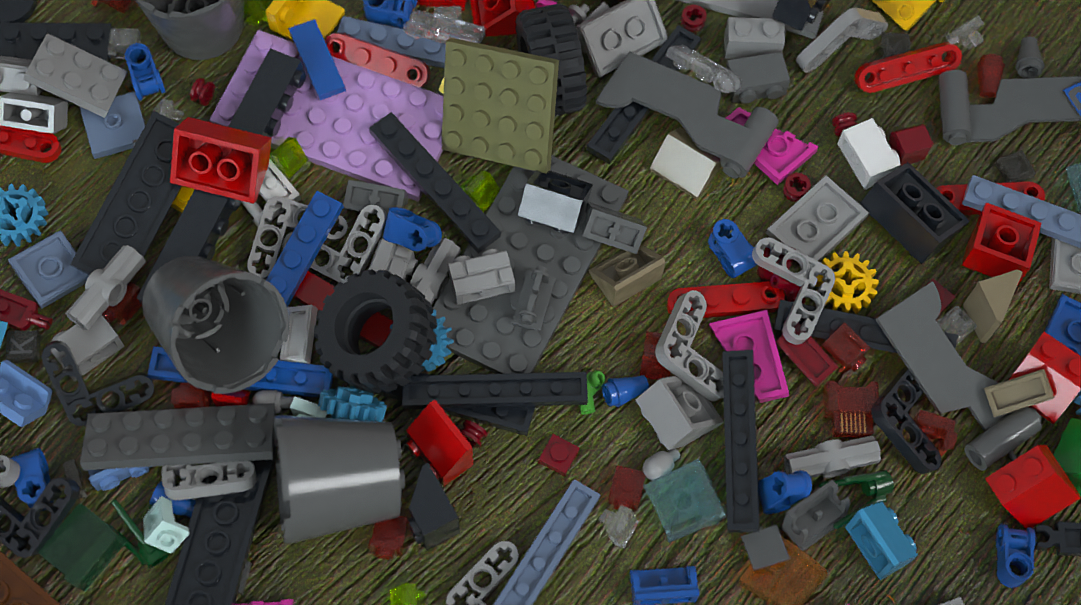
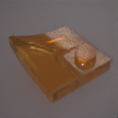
(787, 581)

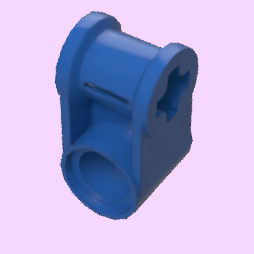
(389, 11)
(144, 75)
(411, 230)
(731, 248)
(33, 476)
(783, 490)
(1014, 548)

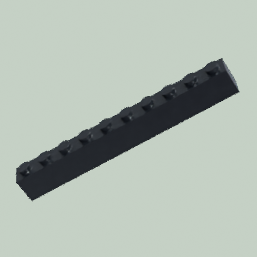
(260, 112)

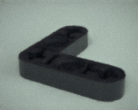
(81, 394)
(924, 457)
(30, 525)

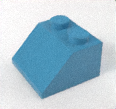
(881, 539)

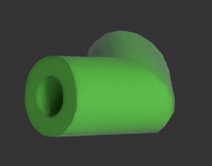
(594, 383)

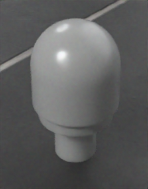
(272, 396)
(660, 464)

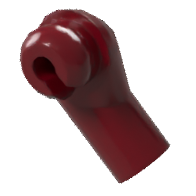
(790, 289)

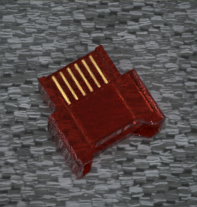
(850, 409)

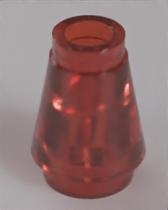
(989, 74)

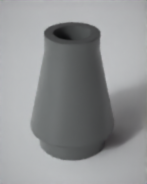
(1029, 59)

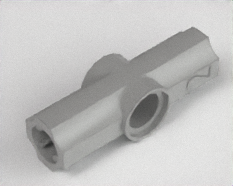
(433, 274)
(105, 287)
(834, 457)

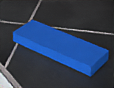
(317, 60)

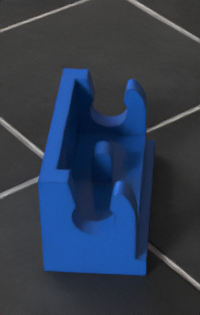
(664, 586)

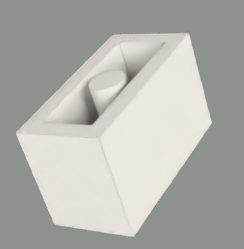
(868, 152)

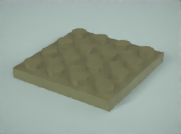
(499, 104)

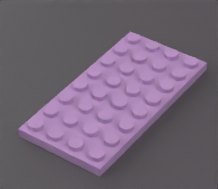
(337, 128)

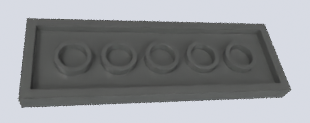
(178, 436)

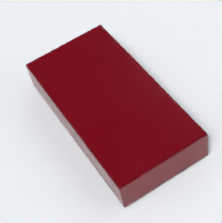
(808, 358)

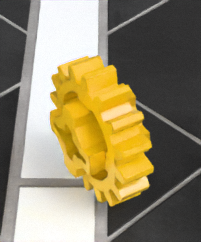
(850, 280)

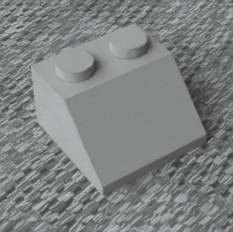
(677, 412)

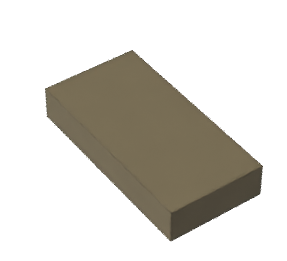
(1019, 393)

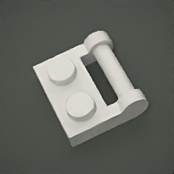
(273, 185)

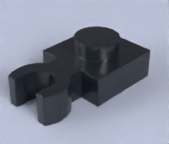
(1065, 537)

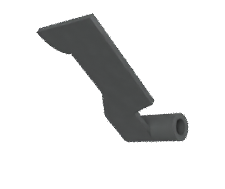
(1015, 105)
(696, 109)
(949, 380)

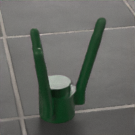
(873, 484)
(147, 554)

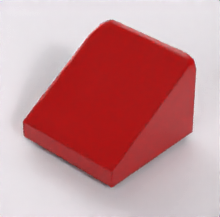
(231, 399)

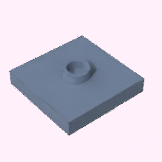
(118, 129)
(47, 269)

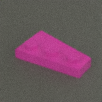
(781, 152)
(755, 334)

